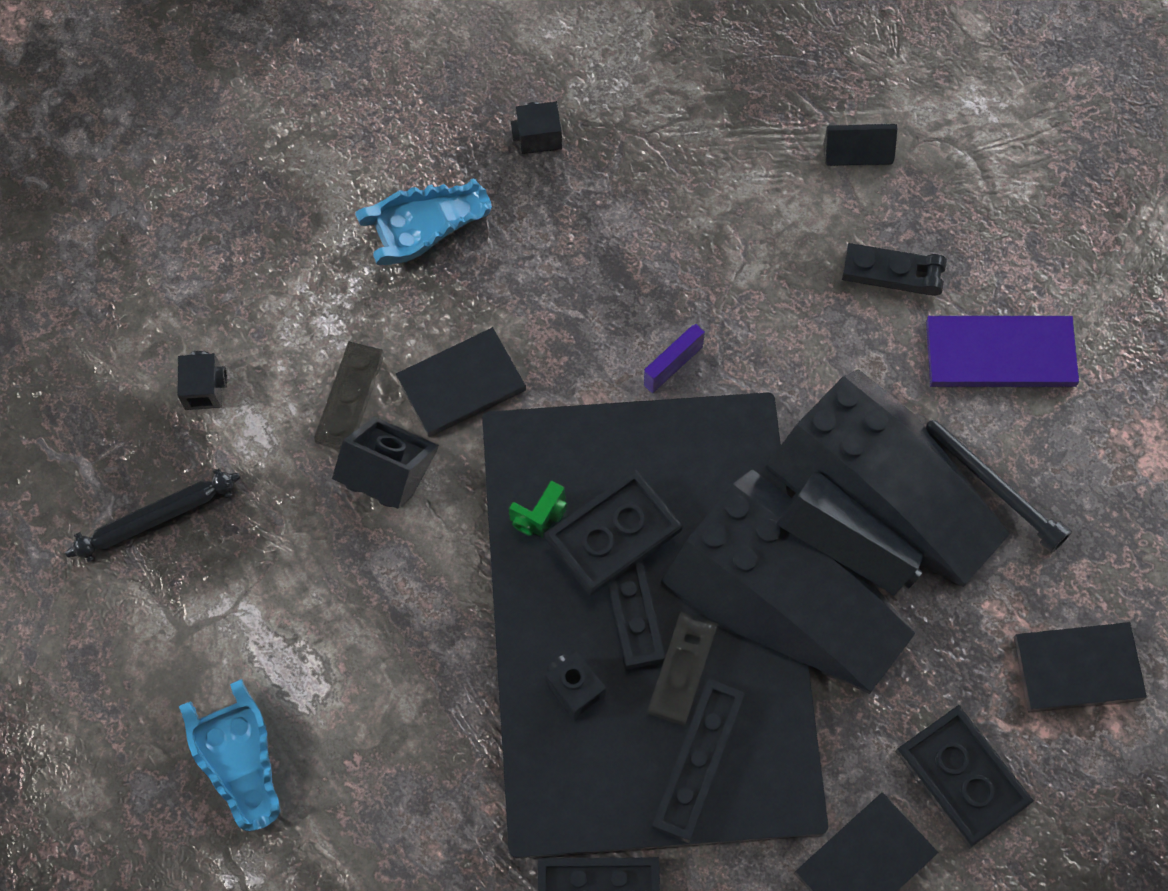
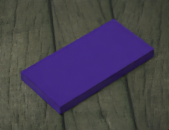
(1002, 351)

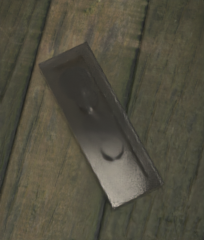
(349, 394)

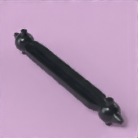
(152, 515)

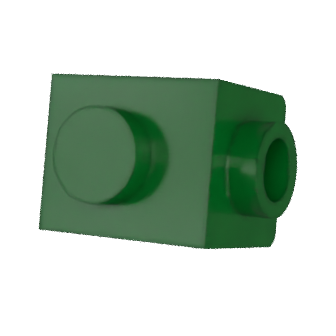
(548, 509)

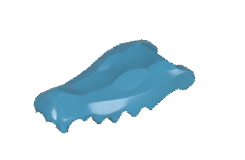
(419, 219)
(235, 756)

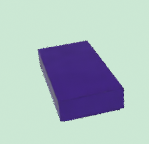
(673, 358)

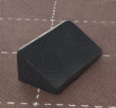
(860, 144)

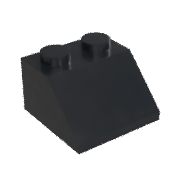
(383, 462)

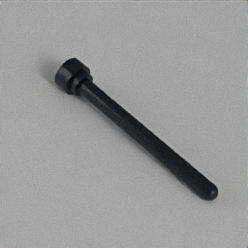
(1050, 532)

